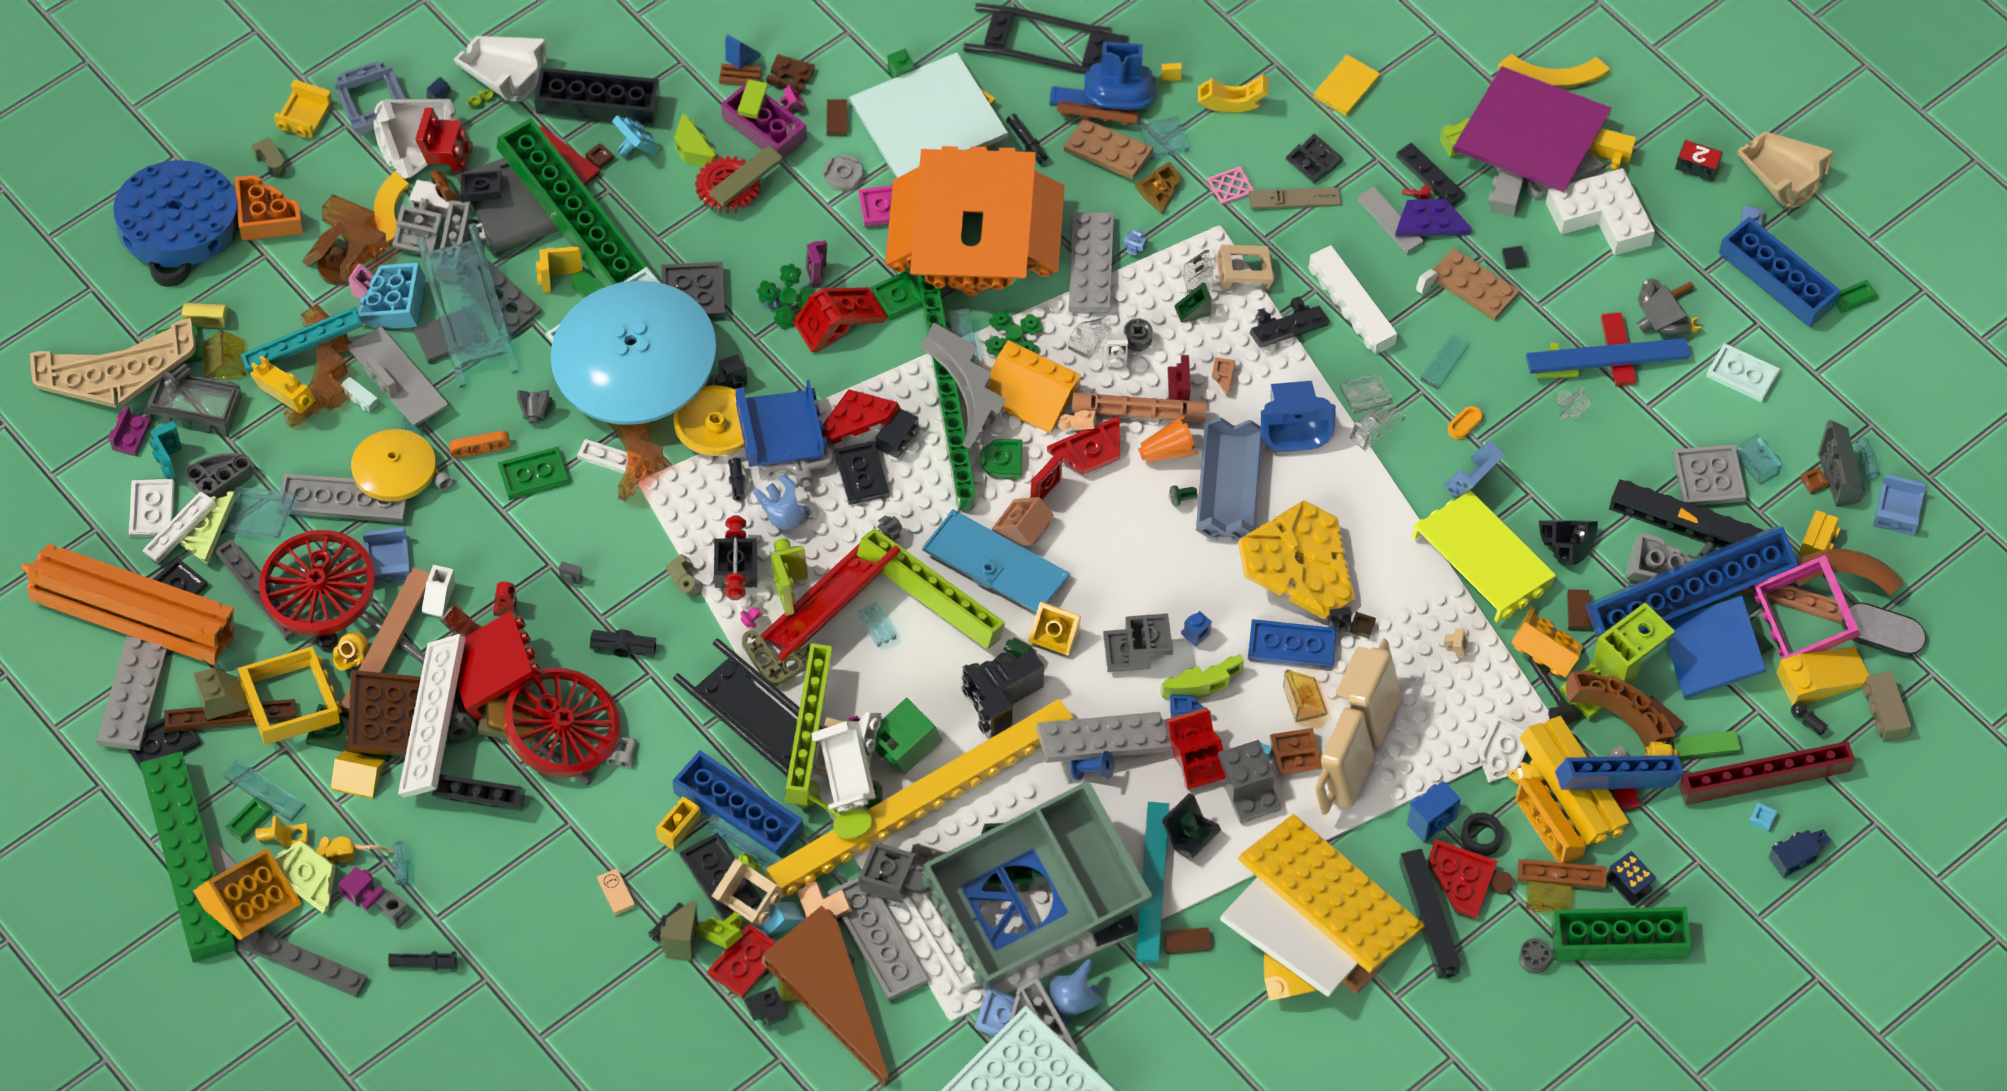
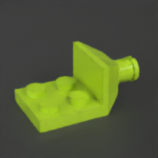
(788, 566)

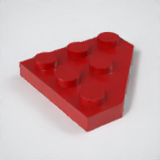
(856, 414)
(1462, 876)

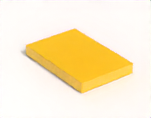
(1346, 85)

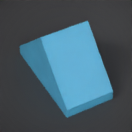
(782, 918)

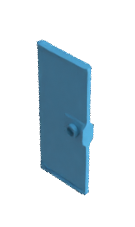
(995, 561)

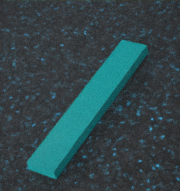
(304, 338)

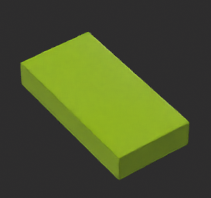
(752, 99)

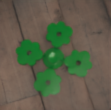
(787, 295)
(1013, 333)

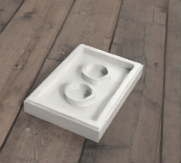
(151, 507)

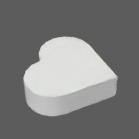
(1425, 281)

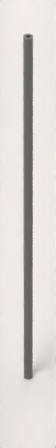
(421, 657)

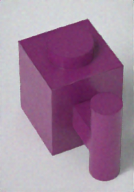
(359, 887)

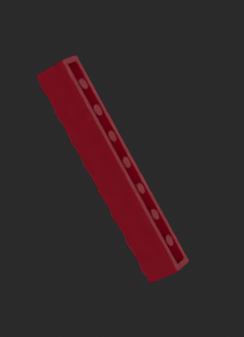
(1766, 773)

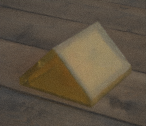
(223, 356)
(1303, 696)

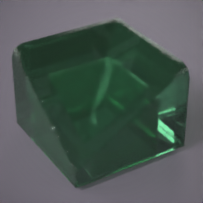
(1192, 828)

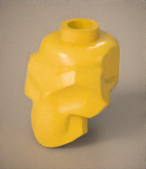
(350, 651)

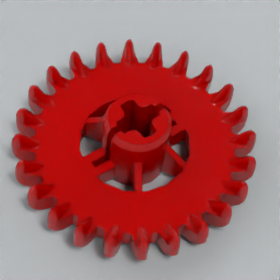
(710, 176)

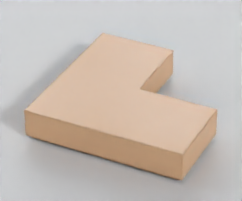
(812, 898)

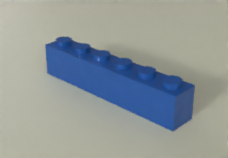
(1619, 772)

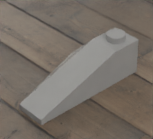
(1651, 557)

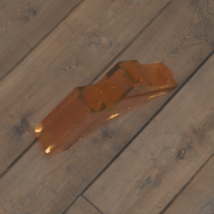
(359, 232)

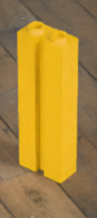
(1590, 810)

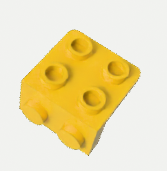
(557, 262)

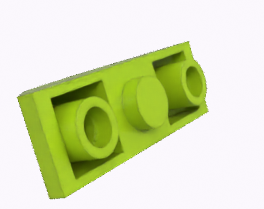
(691, 144)

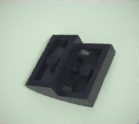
(1314, 158)

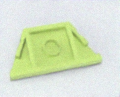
(206, 533)
(308, 874)

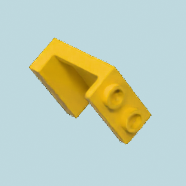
(304, 109)

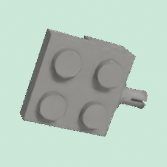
(414, 224)

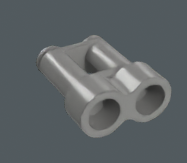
(622, 758)

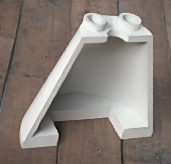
(505, 64)
(397, 129)

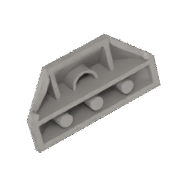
(1036, 999)

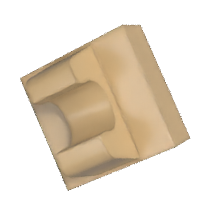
(1457, 642)

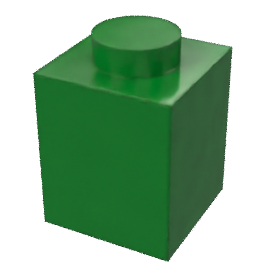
(899, 63)

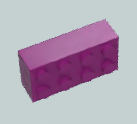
(772, 127)

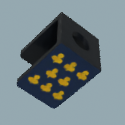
(1631, 878)

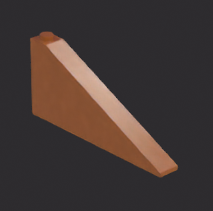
(819, 973)

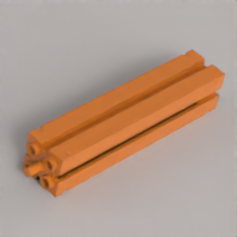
(130, 603)

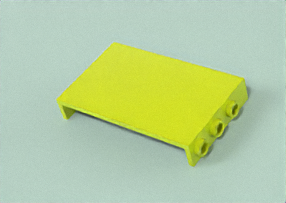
(1486, 554)

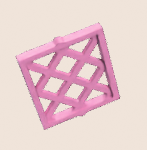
(1227, 174)

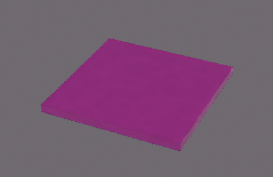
(1532, 129)

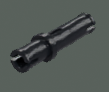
(1031, 144)

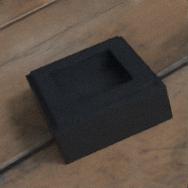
(1513, 257)

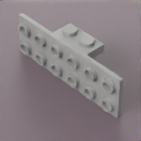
(397, 376)

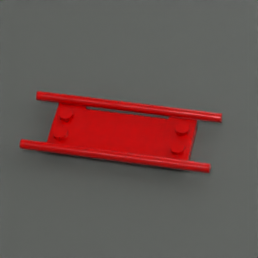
(852, 578)

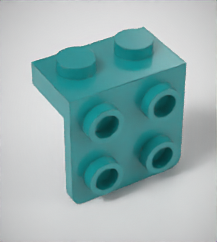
(165, 442)

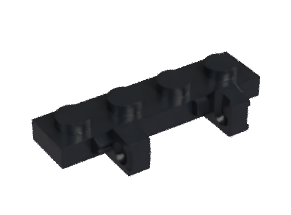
(1301, 321)

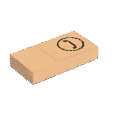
(615, 891)

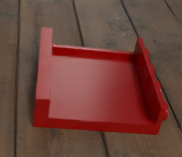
(495, 662)

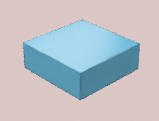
(1763, 817)

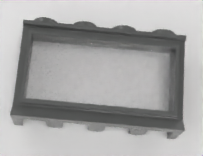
(196, 401)

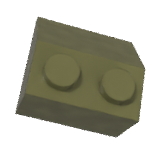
(219, 693)
(680, 933)

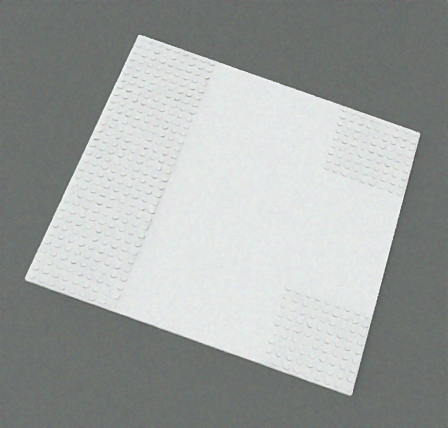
(1125, 558)

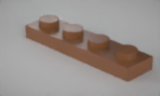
(1088, 111)
(1562, 874)

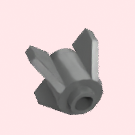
(534, 405)

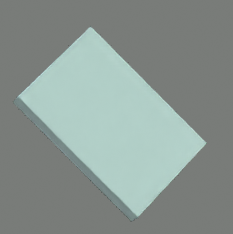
(1743, 372)

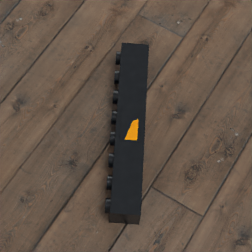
(1678, 515)

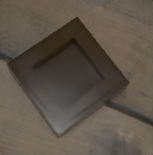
(1362, 625)

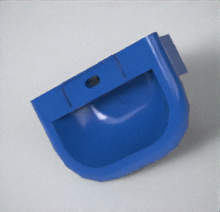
(1120, 79)
(1296, 418)

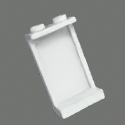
(846, 765)

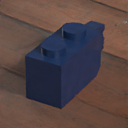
(1798, 851)

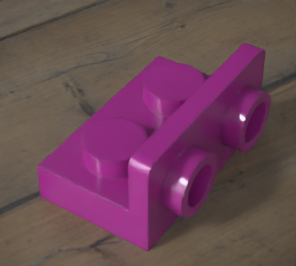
(816, 259)
(129, 432)

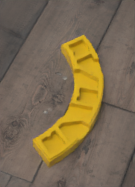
(1560, 78)

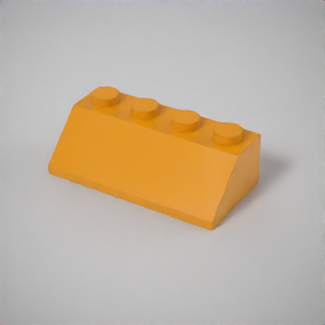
(1549, 821)

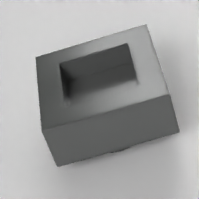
(570, 573)

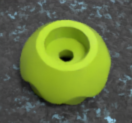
(748, 860)

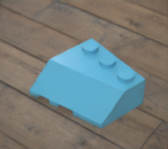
(394, 297)

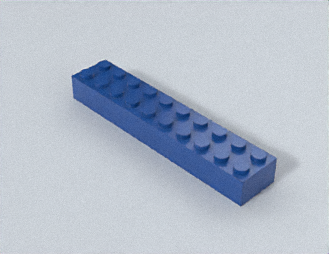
(1699, 580)

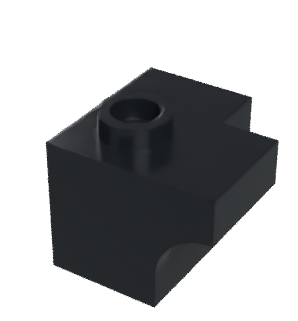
(732, 373)
(766, 1006)

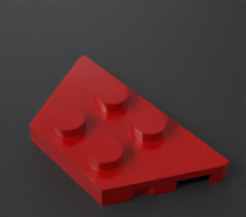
(1090, 447)

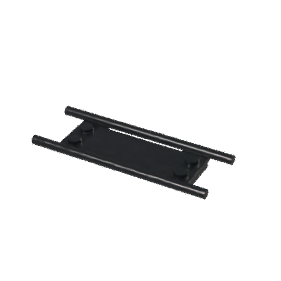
(748, 708)

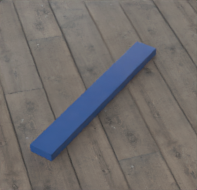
(1607, 355)

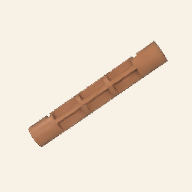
(1139, 407)

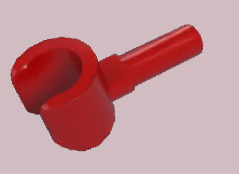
(1424, 193)

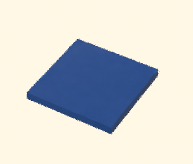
(1714, 647)

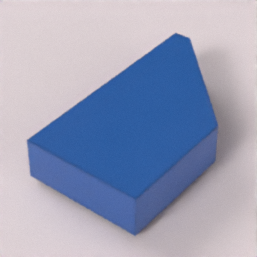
(1183, 704)

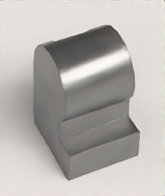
(394, 909)

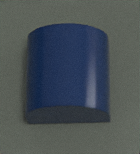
(438, 89)

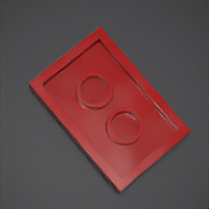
(741, 963)

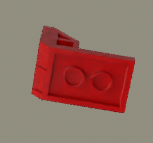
(833, 311)

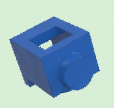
(1194, 626)

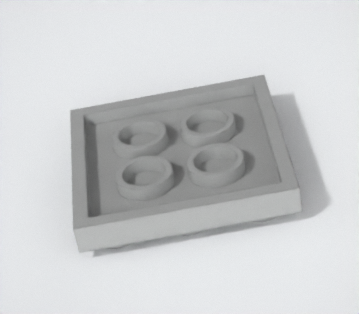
(1709, 475)

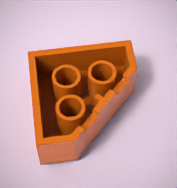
(265, 210)

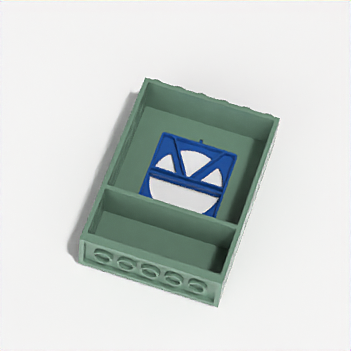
(1074, 850)

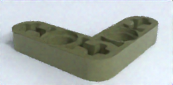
(772, 664)

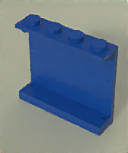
(780, 427)

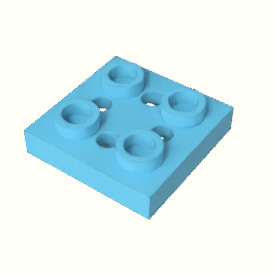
(635, 137)

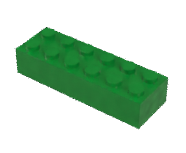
(1621, 934)

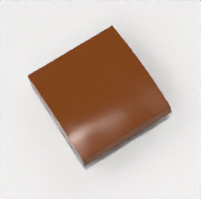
(1295, 751)

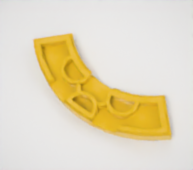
(385, 205)

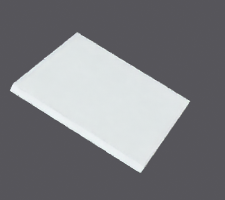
(1288, 937)

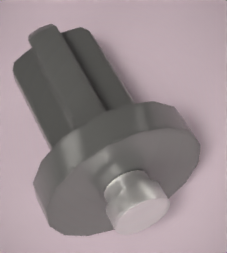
(172, 380)

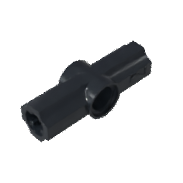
(623, 643)

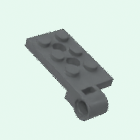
(514, 297)

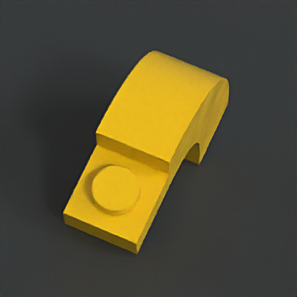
(1233, 99)

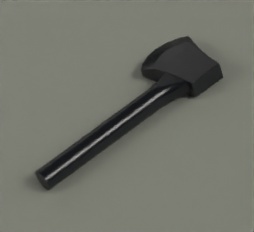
(1567, 711)

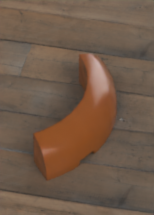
(1856, 563)
(1623, 701)

